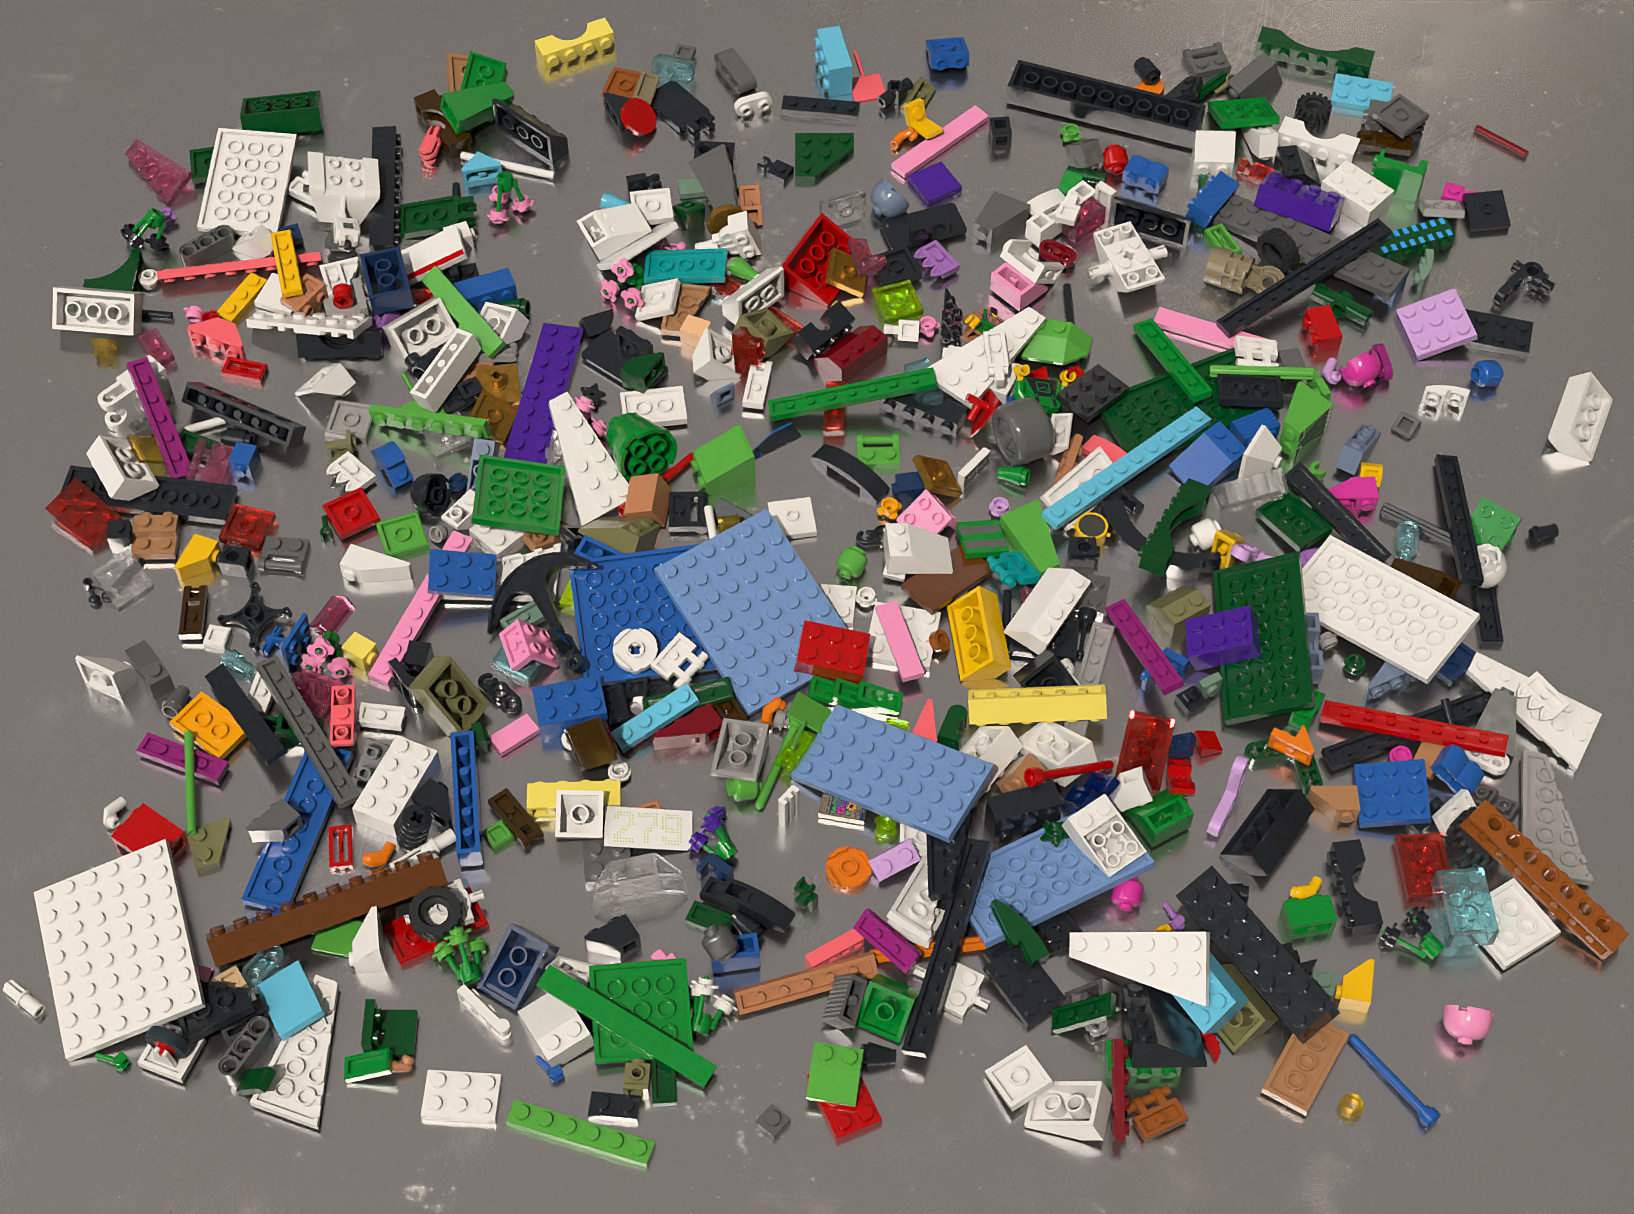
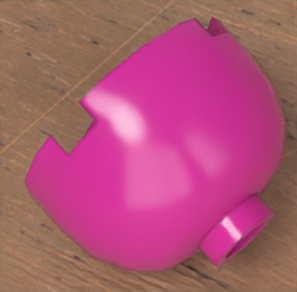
(1362, 370)

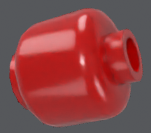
(1115, 159)

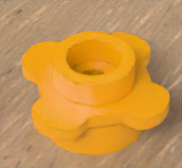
(889, 503)

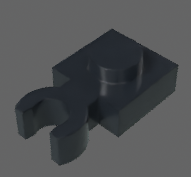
(776, 171)

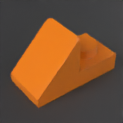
(1296, 747)

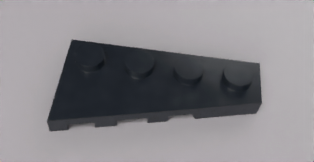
(945, 861)
(1053, 932)

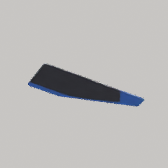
(777, 439)

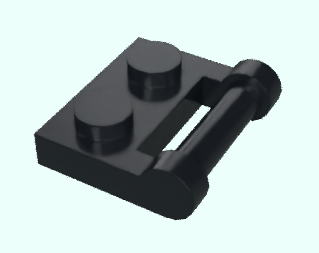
(681, 512)
(402, 680)

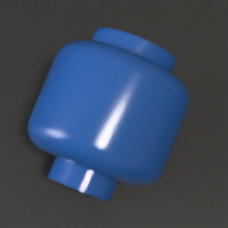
(1486, 373)

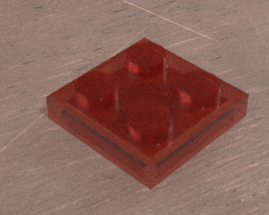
(247, 527)

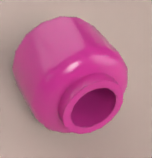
(1128, 894)

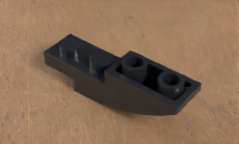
(749, 900)

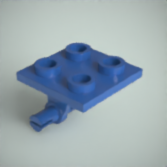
(291, 646)

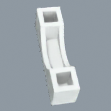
(1331, 150)
(1044, 226)

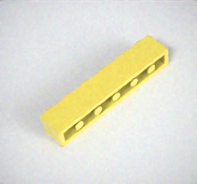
(1037, 704)

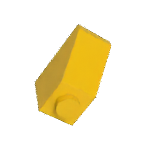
(1223, 543)
(198, 557)
(1356, 988)

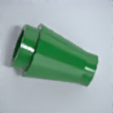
(1016, 475)

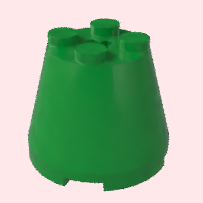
(640, 445)

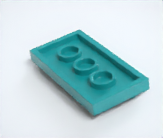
(686, 265)

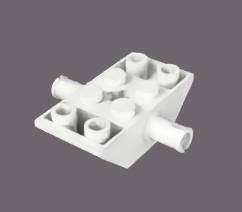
(1126, 259)

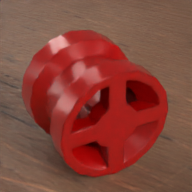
(342, 296)

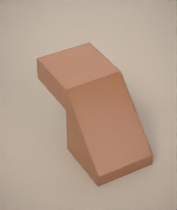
(750, 202)

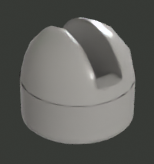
(437, 531)

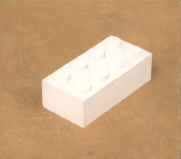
(97, 310)
(393, 785)

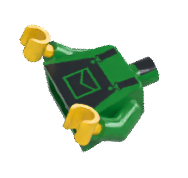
(1040, 389)

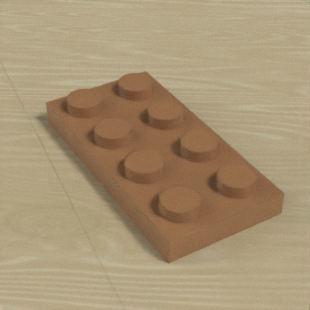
(1304, 1068)

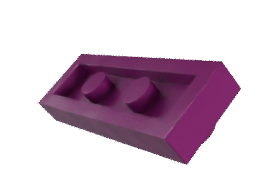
(887, 940)

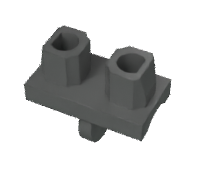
(370, 759)

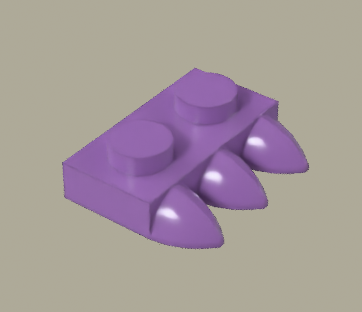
(938, 259)

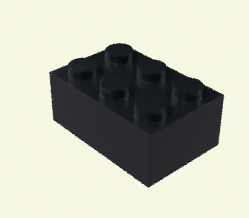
(1022, 811)

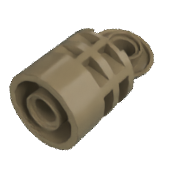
(1238, 272)

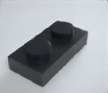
(614, 1107)

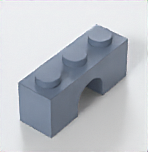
(1317, 661)

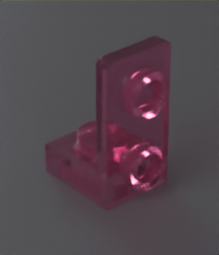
(865, 261)

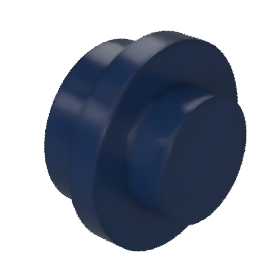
(458, 482)

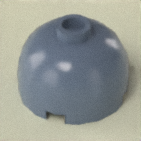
(887, 200)

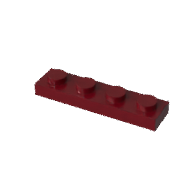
(1120, 1101)

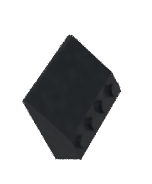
(1159, 1029)

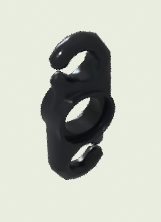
(874, 540)
(489, 690)

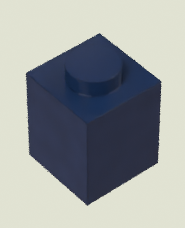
(907, 487)

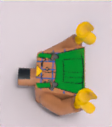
(979, 322)

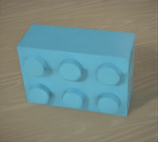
(833, 61)
(1224, 1001)

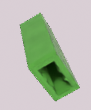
(1030, 535)

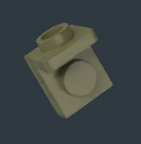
(339, 447)

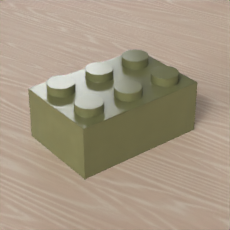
(448, 695)

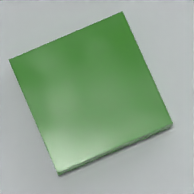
(402, 535)

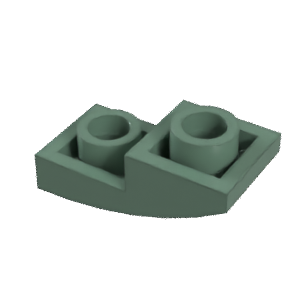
(1422, 275)

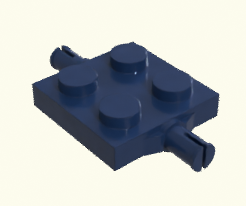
(1456, 665)

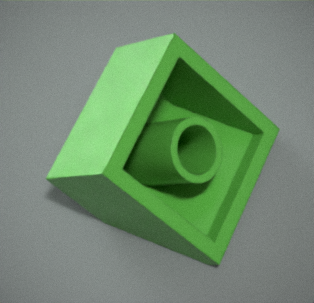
(835, 1074)

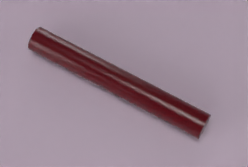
(1501, 141)

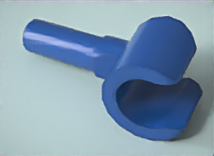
(554, 1073)

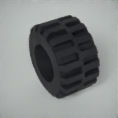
(1465, 847)

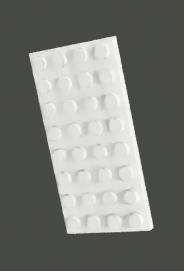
(1384, 609)

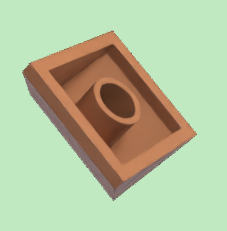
(648, 498)

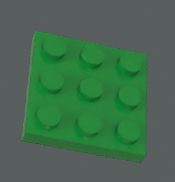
(1243, 113)

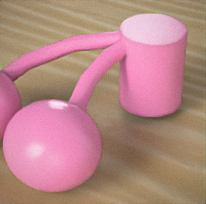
(660, 245)

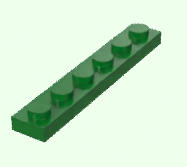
(1172, 360)

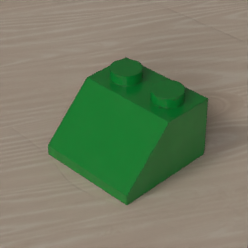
(887, 1007)

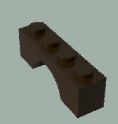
(428, 108)

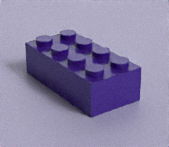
(1299, 201)

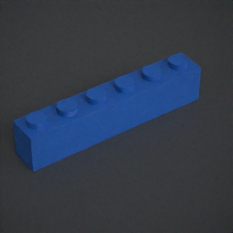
(466, 799)

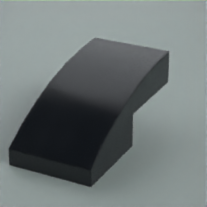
(467, 393)
(643, 688)

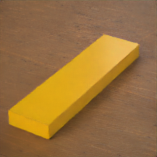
(286, 263)

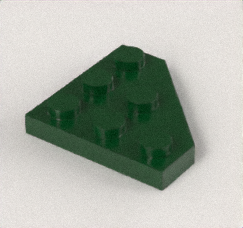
(820, 153)

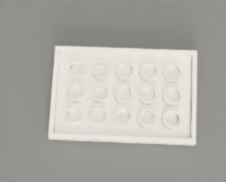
(247, 180)

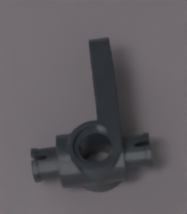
(1526, 276)

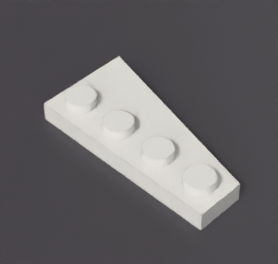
(913, 906)

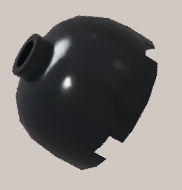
(430, 494)

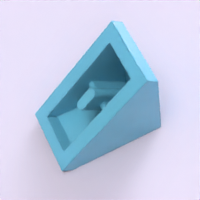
(480, 169)

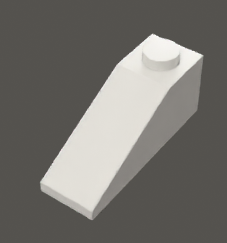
(1261, 141)
(370, 566)

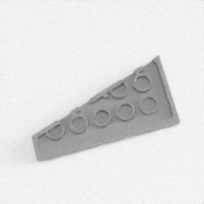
(1546, 819)

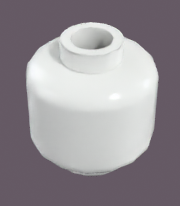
(1203, 533)

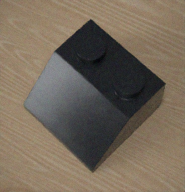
(1296, 164)
(1044, 671)

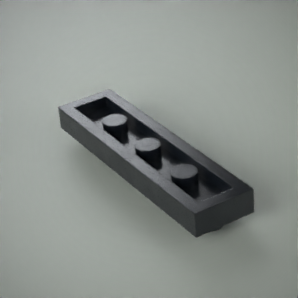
(820, 108)

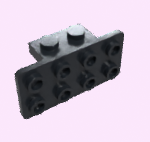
(923, 226)
(613, 351)

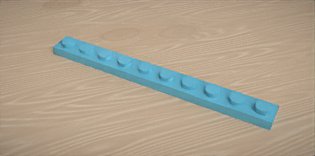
(1125, 468)

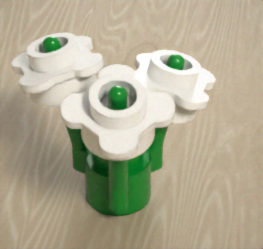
(698, 992)

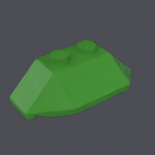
(1057, 343)

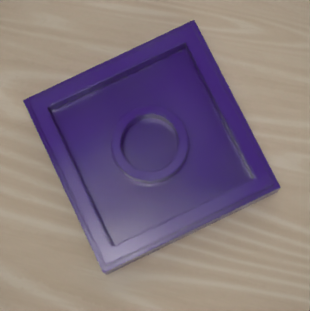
(934, 183)

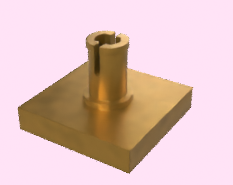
(501, 382)

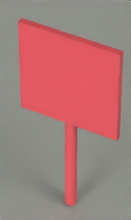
(866, 87)

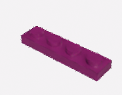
(173, 755)

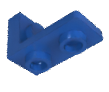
(1178, 662)

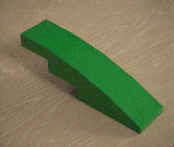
(855, 696)

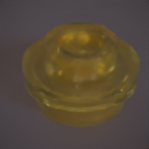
(1352, 1099)

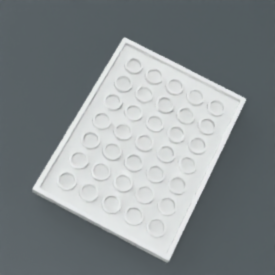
(118, 950)

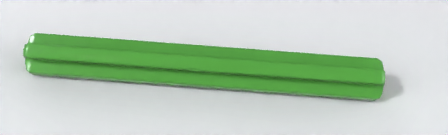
(1300, 373)

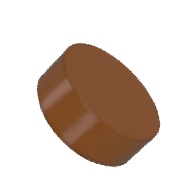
(939, 641)

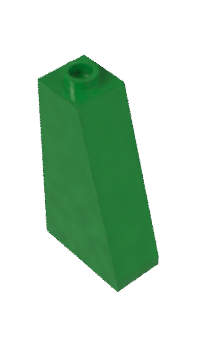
(473, 105)

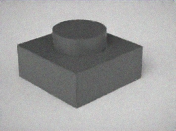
(685, 51)
(772, 1121)

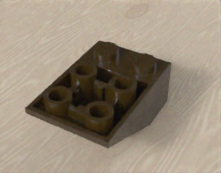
(1428, 576)
(591, 743)

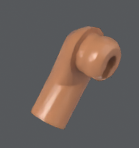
(403, 1066)

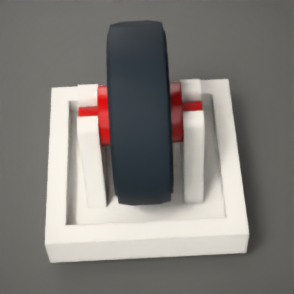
(169, 1052)

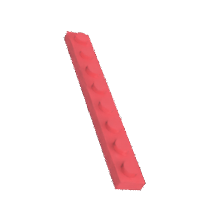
(231, 268)

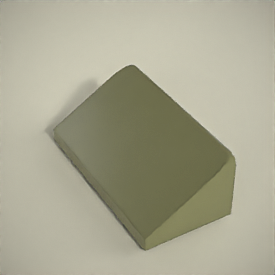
(921, 89)

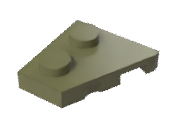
(209, 844)

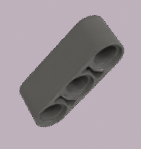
(735, 71)
(207, 246)
(246, 1039)

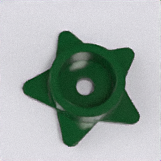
(1054, 827)

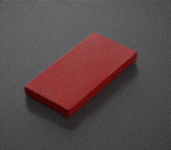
(411, 948)

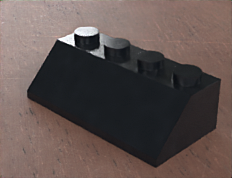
(529, 131)
(1153, 221)
(1268, 831)

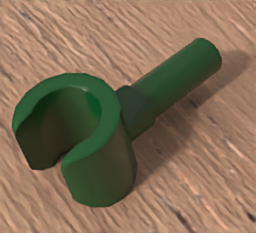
(325, 529)

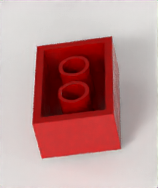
(832, 652)

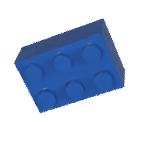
(568, 703)

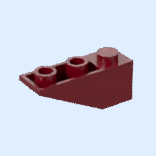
(693, 730)

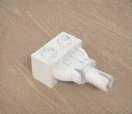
(738, 237)

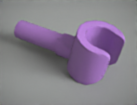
(1177, 921)

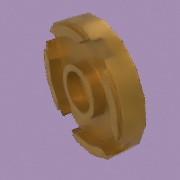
(719, 217)

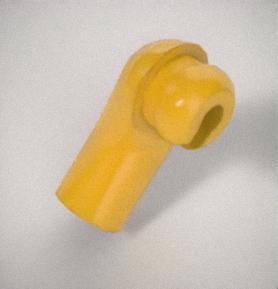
(1306, 891)

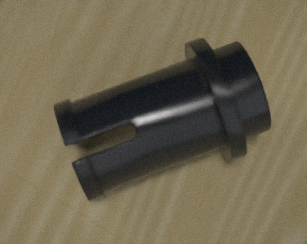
(1537, 533)

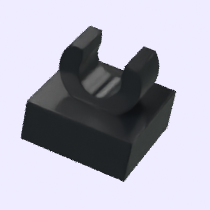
(1191, 700)

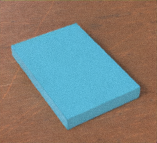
(290, 1000)

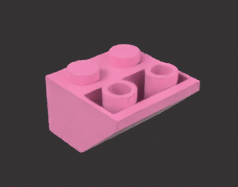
(1015, 286)

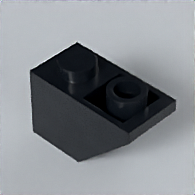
(614, 938)

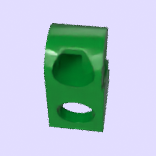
(1306, 716)

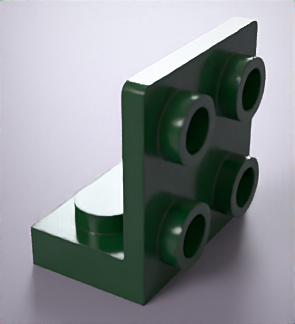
(389, 1029)

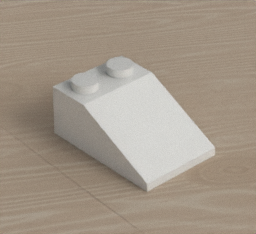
(915, 550)
(1057, 748)
(556, 1029)
(1071, 1110)

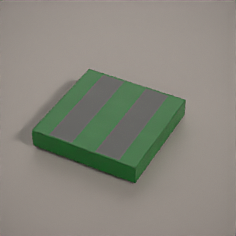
(981, 538)

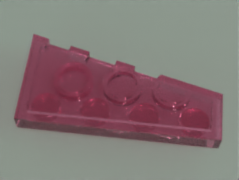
(160, 171)

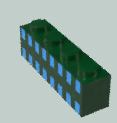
(1413, 240)

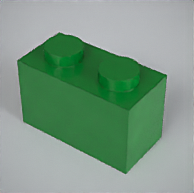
(1308, 915)

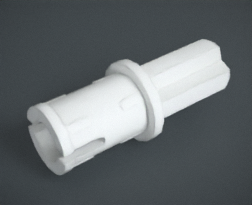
(24, 998)

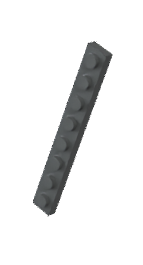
(308, 732)

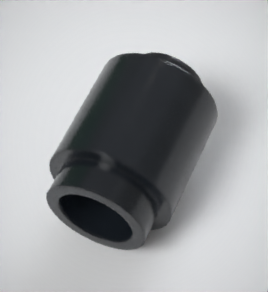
(1146, 71)
(235, 435)

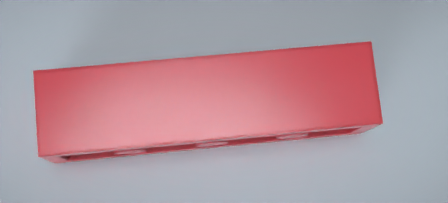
(835, 949)

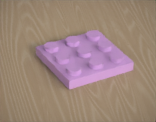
(1436, 324)

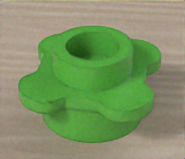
(1070, 133)

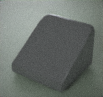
(1406, 425)

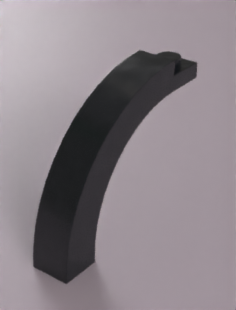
(1129, 541)

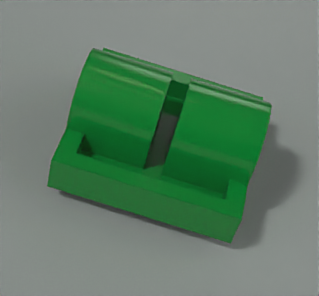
(1493, 524)

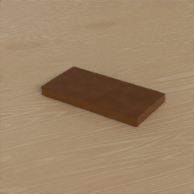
(938, 590)

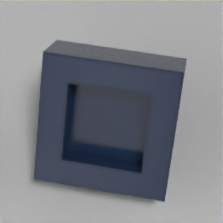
(295, 231)
(1182, 745)

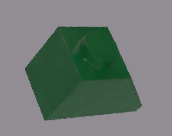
(642, 371)

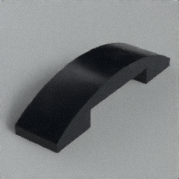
(852, 469)

